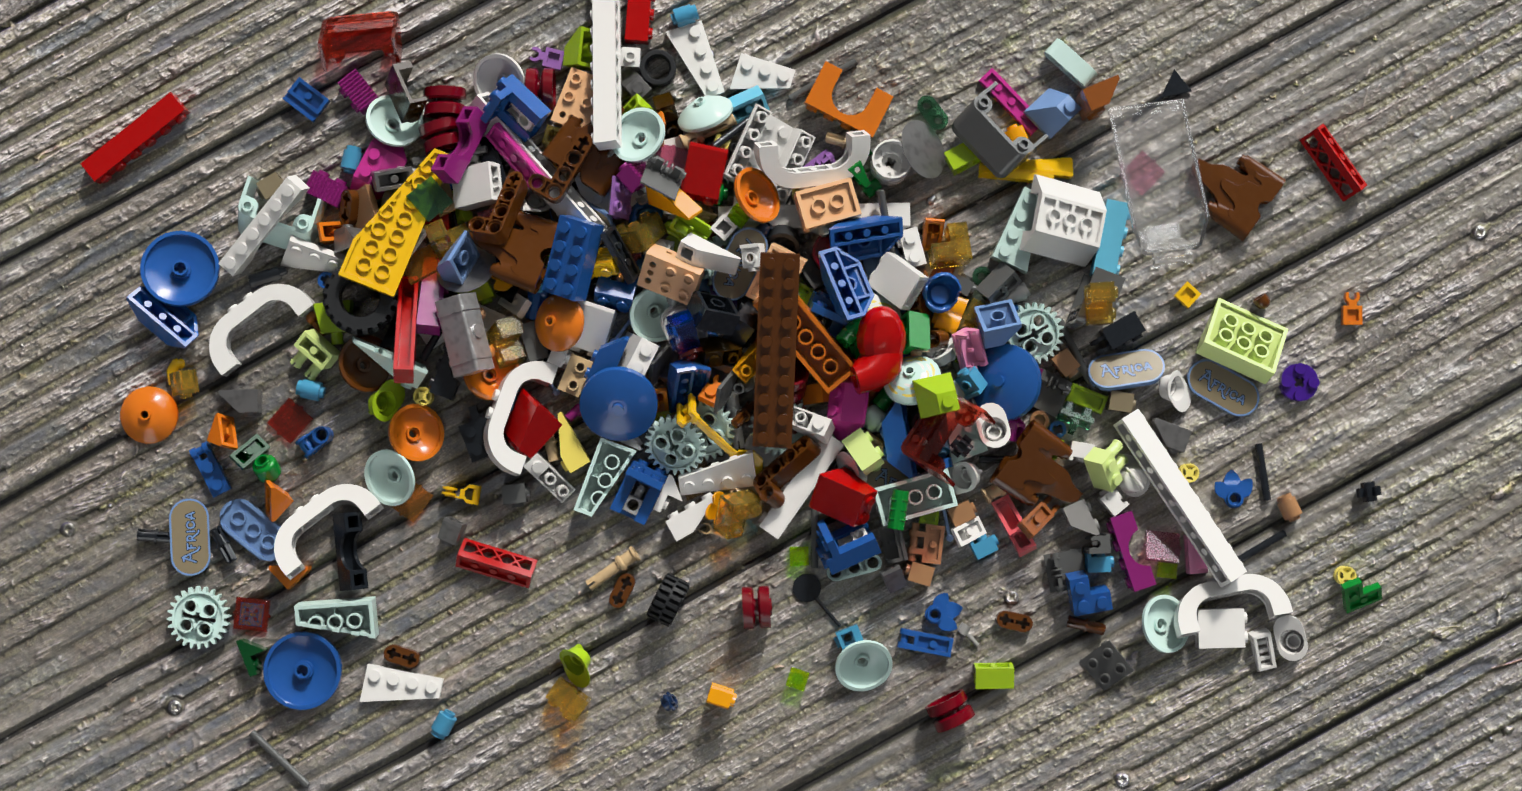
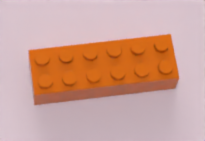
(819, 349)

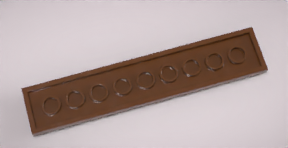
(776, 349)

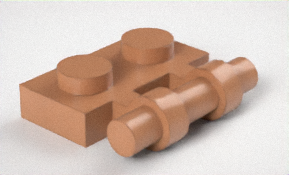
(932, 543)

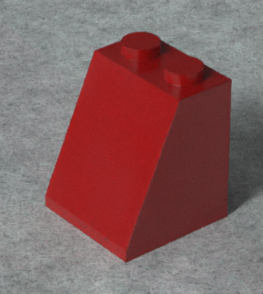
(704, 172)
(530, 425)
(843, 496)

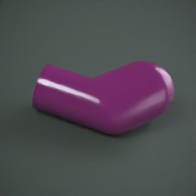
(573, 413)

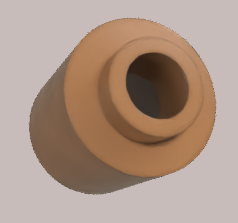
(1289, 507)

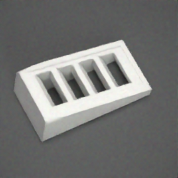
(1267, 639)

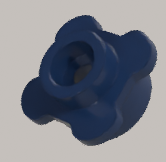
(669, 702)

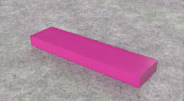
(1008, 99)
(513, 153)

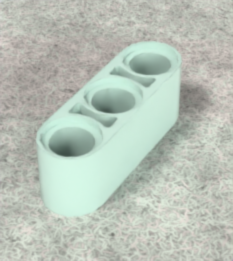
(1070, 63)
(863, 569)

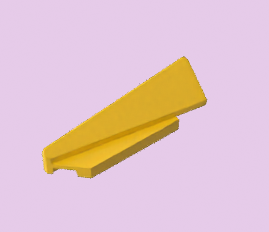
(1025, 172)

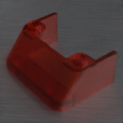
(359, 34)
(931, 434)

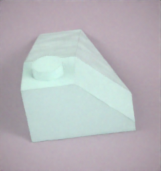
(386, 358)

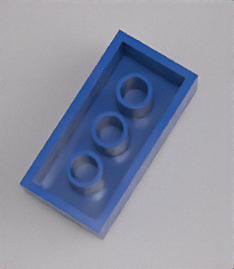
(572, 258)

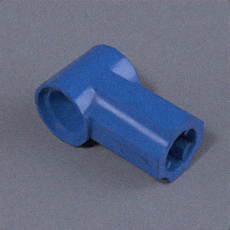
(536, 299)

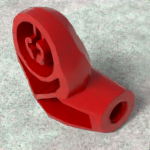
(881, 348)

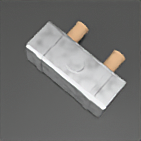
(465, 334)

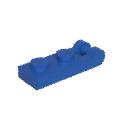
(210, 470)
(926, 642)

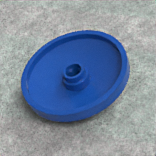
(180, 268)
(1011, 379)
(618, 403)
(302, 670)

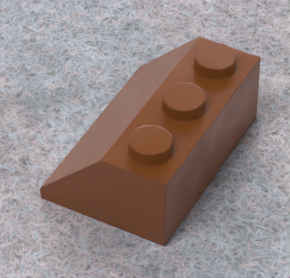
(1096, 98)

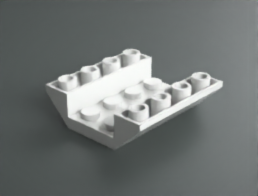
(762, 126)
(1065, 222)

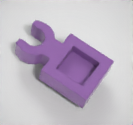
(551, 58)

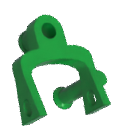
(869, 188)

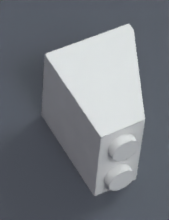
(597, 327)
(638, 354)

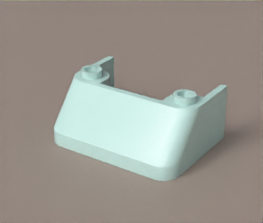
(303, 226)

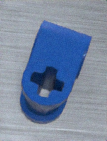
(312, 443)

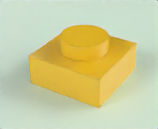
(1187, 295)

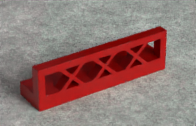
(1339, 160)
(494, 566)

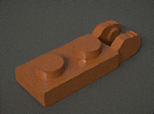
(1038, 517)

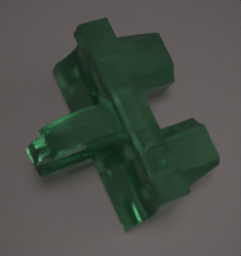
(1082, 419)

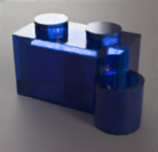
(683, 332)

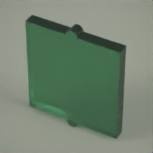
(429, 199)

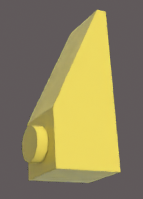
(571, 449)

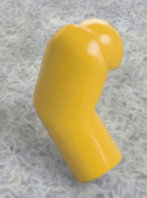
(174, 366)

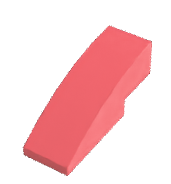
(1009, 519)

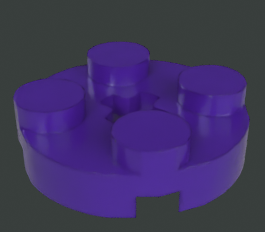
(1287, 381)

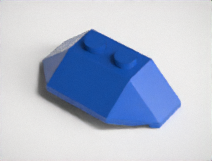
(866, 236)
(845, 283)
(171, 324)
(607, 356)
(684, 379)
(894, 431)

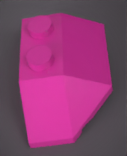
(377, 157)
(847, 409)

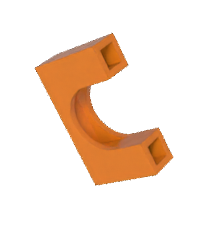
(821, 100)

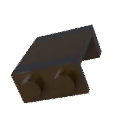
(407, 108)

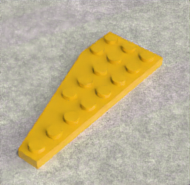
(388, 240)

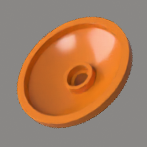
(756, 195)
(566, 323)
(483, 386)
(161, 417)
(427, 432)

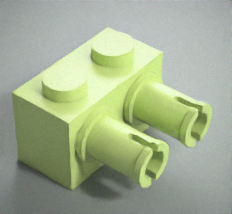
(318, 350)
(863, 451)
(1104, 467)

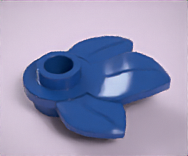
(1233, 486)
(946, 612)

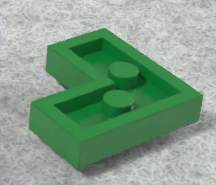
(1356, 596)

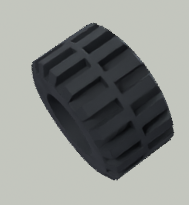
(668, 599)

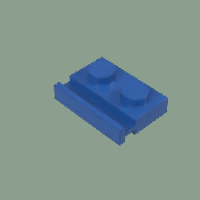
(306, 99)

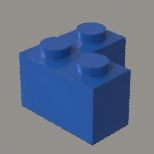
(1084, 598)

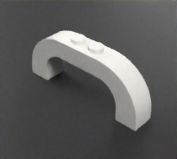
(805, 177)
(239, 314)
(497, 415)
(311, 513)
(1265, 589)

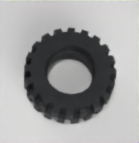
(356, 324)

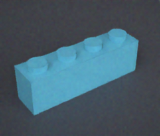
(745, 101)
(1112, 236)

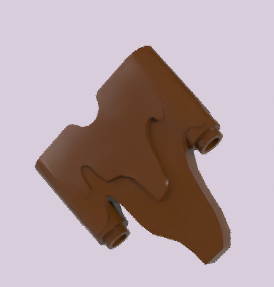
(598, 167)
(1238, 194)
(523, 252)
(1034, 469)

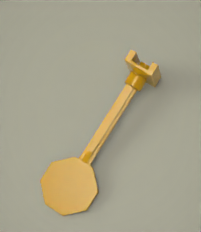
(688, 414)

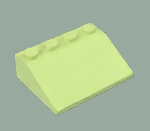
(1242, 341)

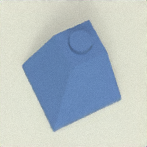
(1052, 111)
(459, 260)
(997, 322)

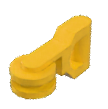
(449, 492)

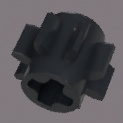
(961, 446)
(1368, 491)

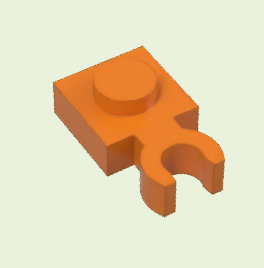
(1351, 313)
(709, 391)

